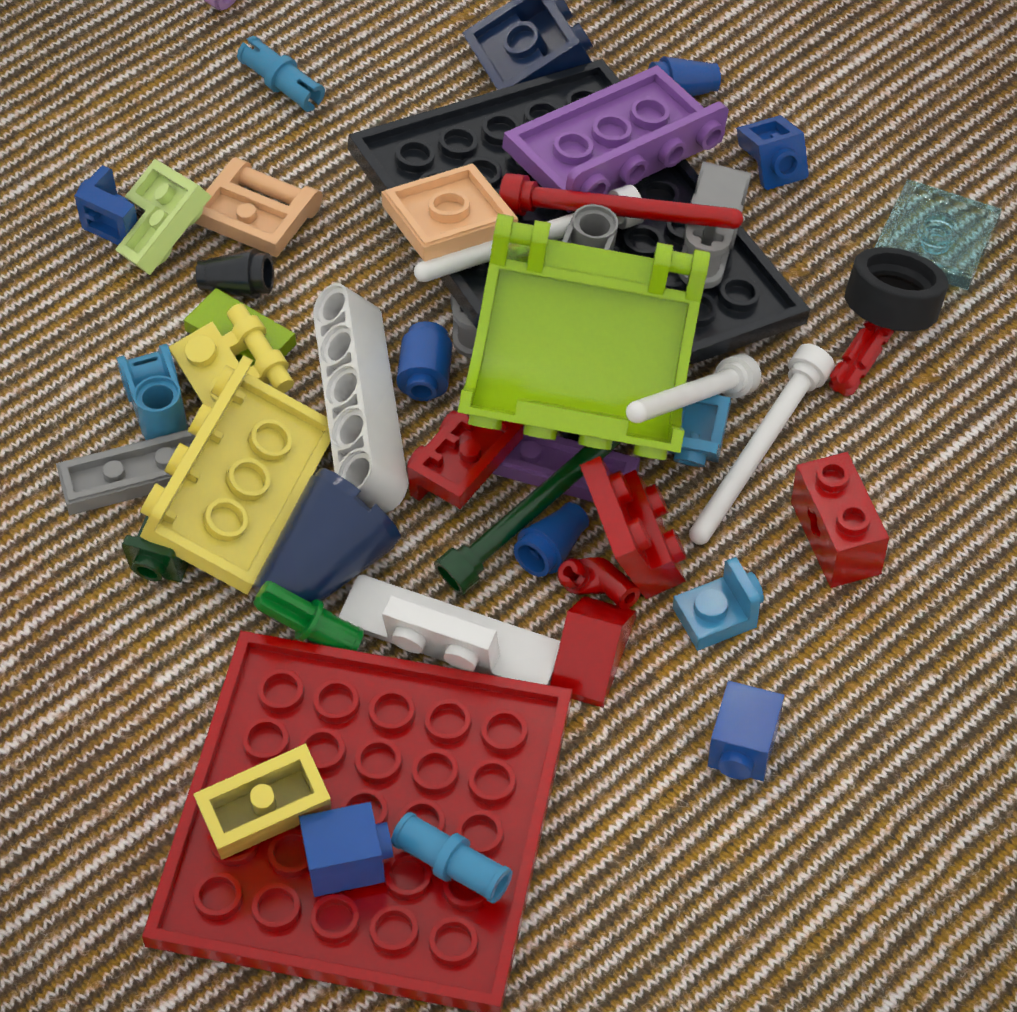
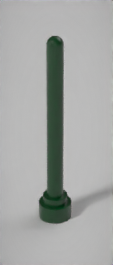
(462, 566)

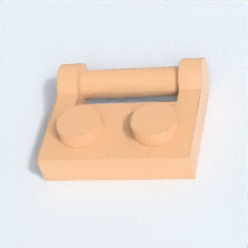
(253, 217)

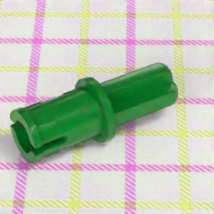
(307, 618)

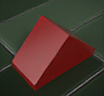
(592, 649)

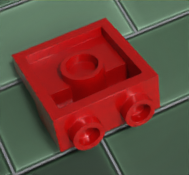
(635, 527)

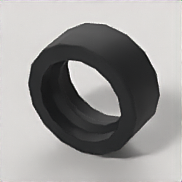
(896, 289)

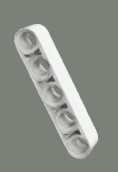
(360, 396)

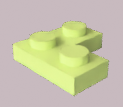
(169, 208)

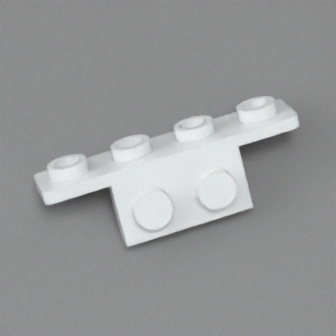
(449, 632)

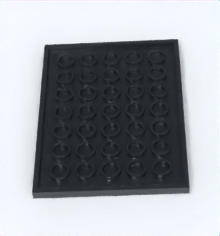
(740, 310)

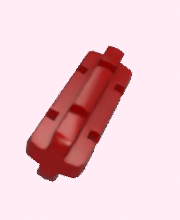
(859, 358)

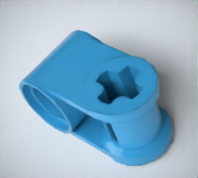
(154, 392)

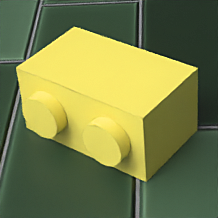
(262, 801)

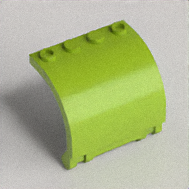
(582, 339)

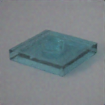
(942, 229)

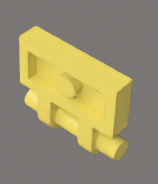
(206, 353)

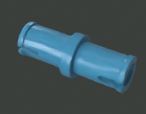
(281, 73)
(451, 857)

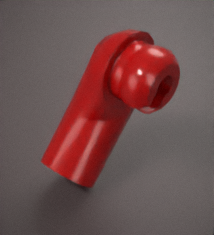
(598, 576)

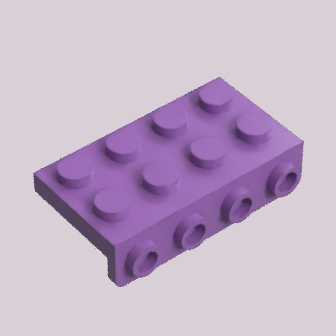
(616, 135)

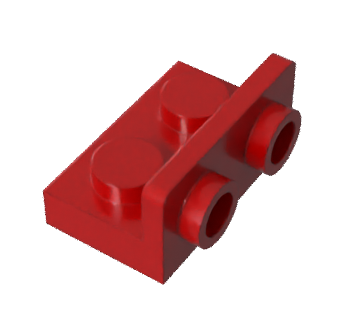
(460, 458)

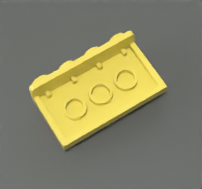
(236, 478)

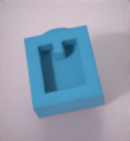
(720, 607)

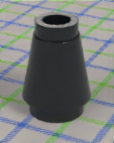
(238, 273)

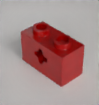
(839, 519)

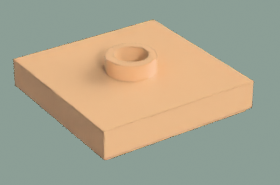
(446, 211)

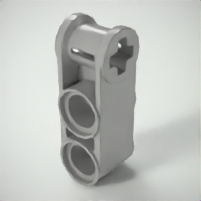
(722, 188)

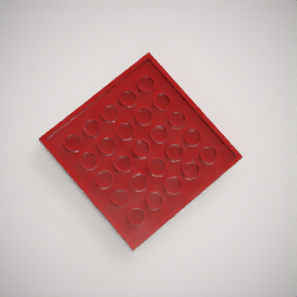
(386, 731)

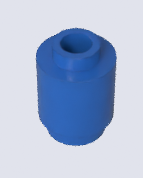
(424, 361)

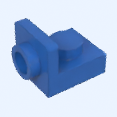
(778, 150)
(104, 210)

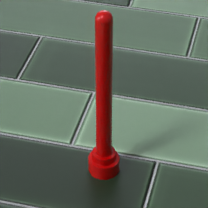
(526, 195)

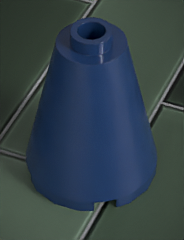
(327, 539)

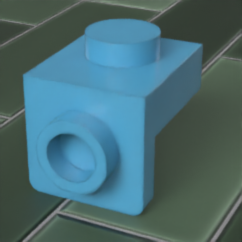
(704, 431)

